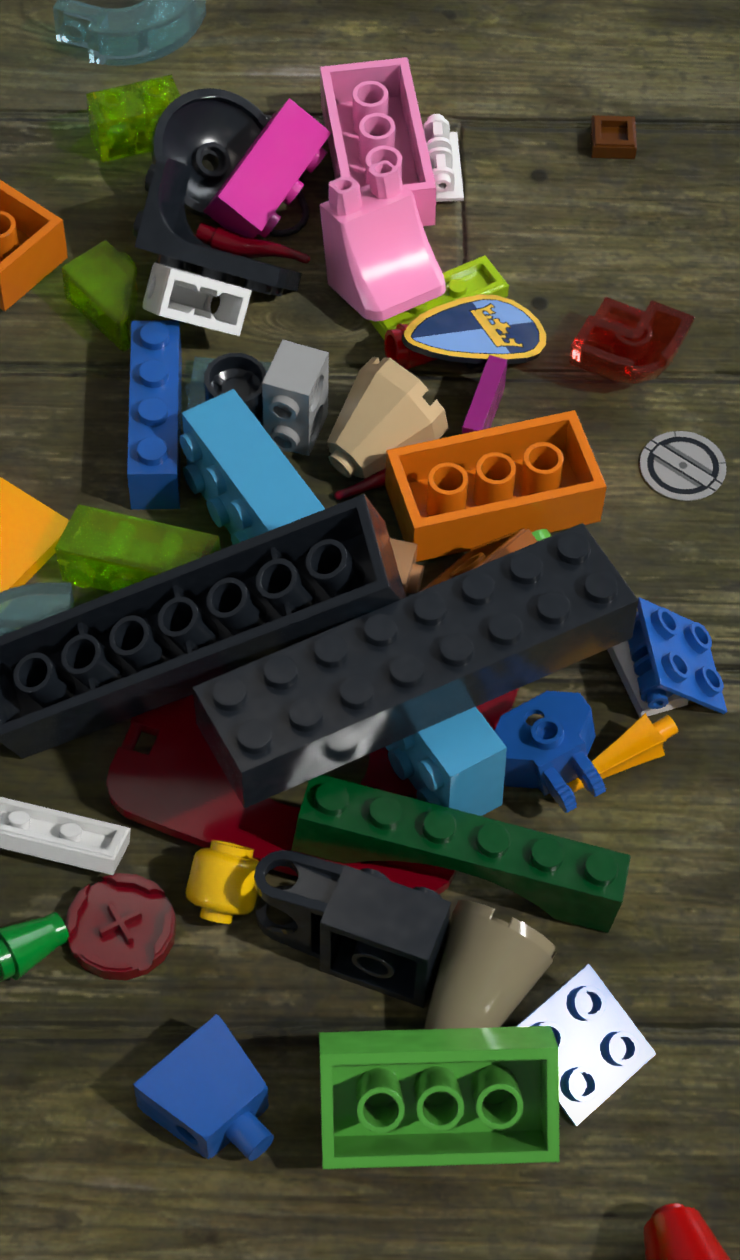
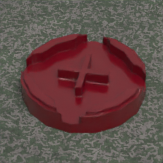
(121, 927)

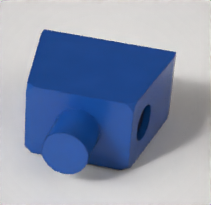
(208, 1094)

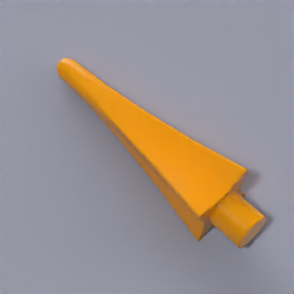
(635, 746)

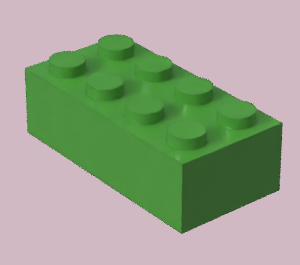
(439, 1097)

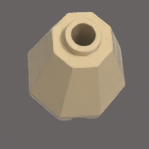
(382, 414)

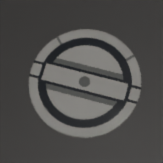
(683, 465)

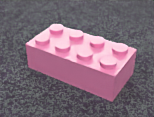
(375, 119)

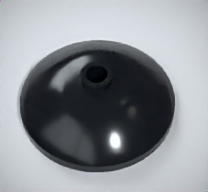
(207, 127)

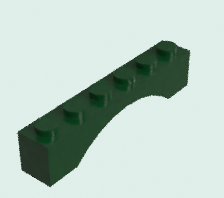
(556, 873)

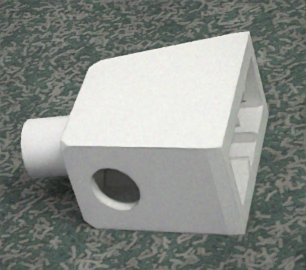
(189, 296)

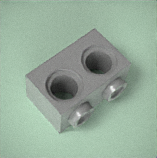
(296, 396)

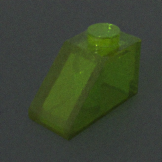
(104, 290)

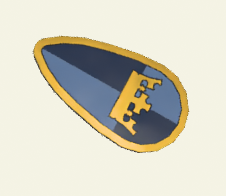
(476, 328)

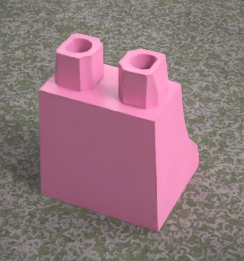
(378, 245)

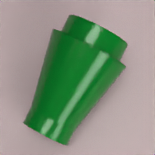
(29, 943)

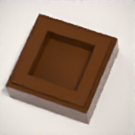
(613, 137)

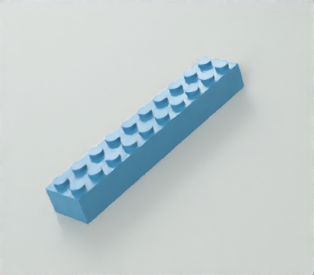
(257, 489)

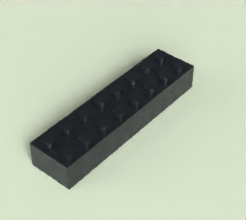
(192, 625)
(413, 664)

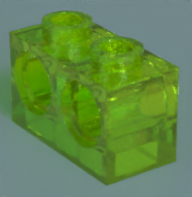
(126, 116)

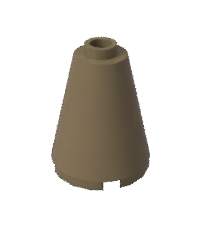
(485, 968)

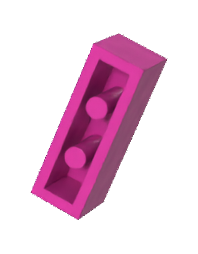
(269, 172)

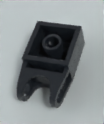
(357, 924)

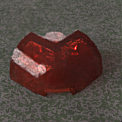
(630, 342)

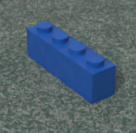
(155, 415)

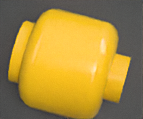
(223, 881)

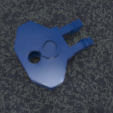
(552, 748)

